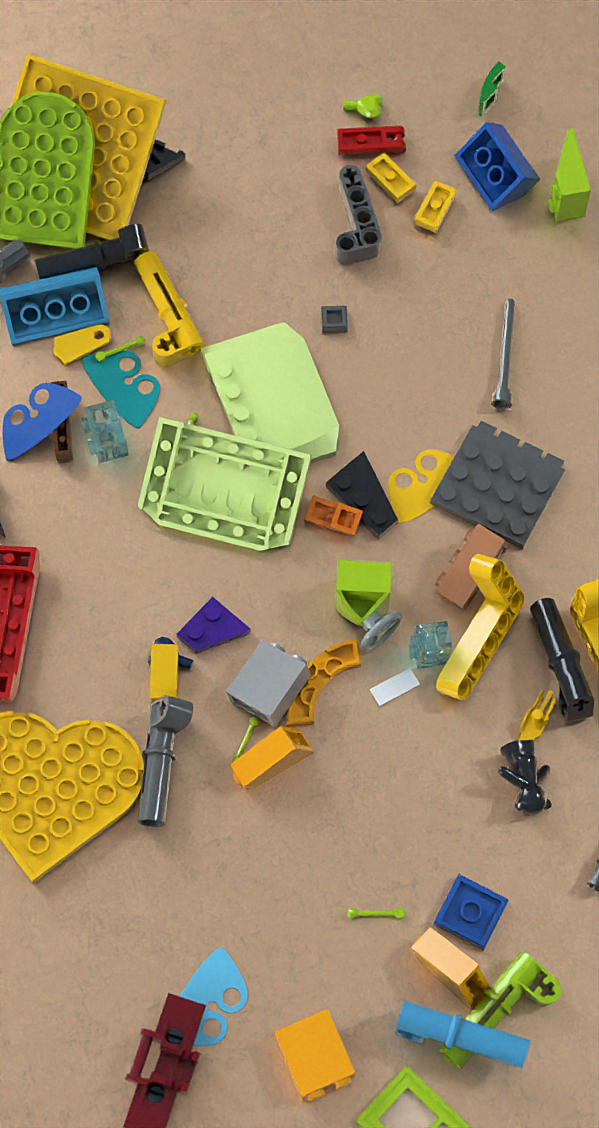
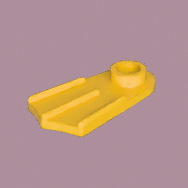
(80, 343)

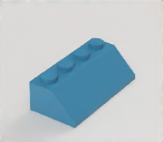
(54, 305)

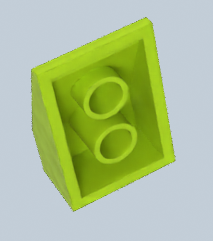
(571, 184)

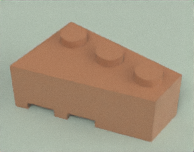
(457, 583)

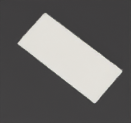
(394, 687)

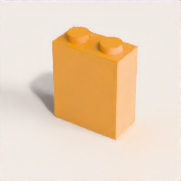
(315, 1055)

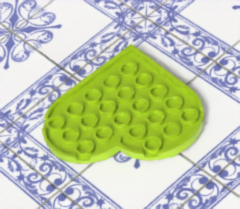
(45, 170)

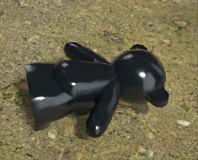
(524, 774)

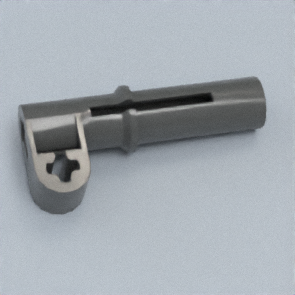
(166, 718)

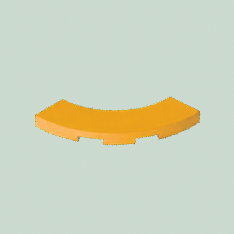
(322, 670)

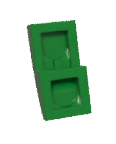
(490, 87)

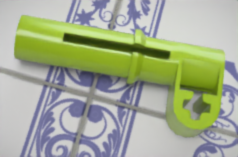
(517, 978)

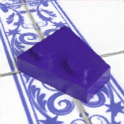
(211, 627)

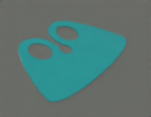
(109, 381)

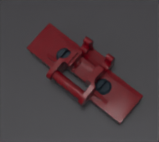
(175, 1065)

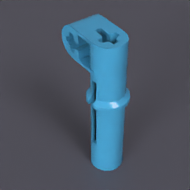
(420, 1022)

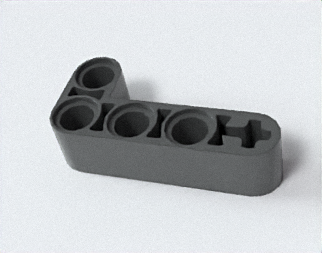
(357, 212)

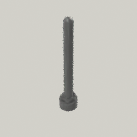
(502, 397)

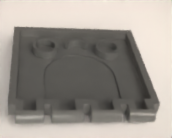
(499, 483)

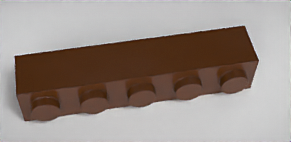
(62, 435)

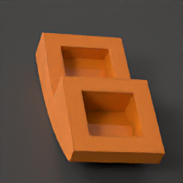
(333, 515)

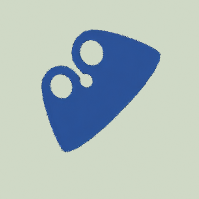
(24, 436)

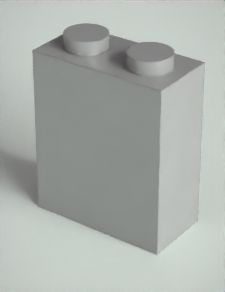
(269, 682)

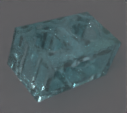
(108, 431)
(430, 644)

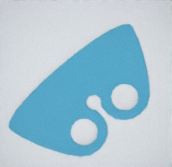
(208, 985)

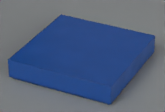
(471, 912)

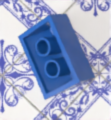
(496, 166)

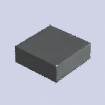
(334, 319)

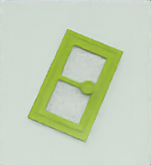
(409, 1104)

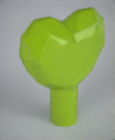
(367, 106)

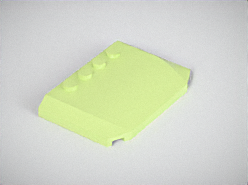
(274, 391)
(223, 485)

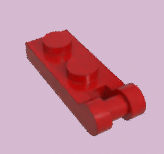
(371, 140)

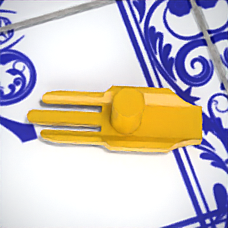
(534, 720)

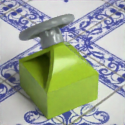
(364, 597)

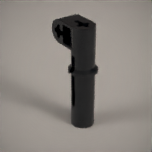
(127, 247)
(574, 692)

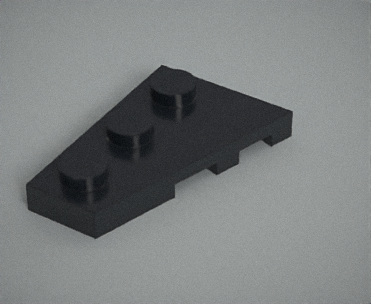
(360, 488)

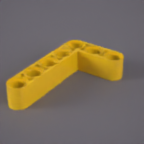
(585, 615)
(486, 630)

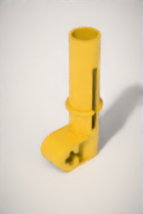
(181, 331)

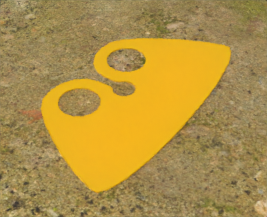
(415, 500)

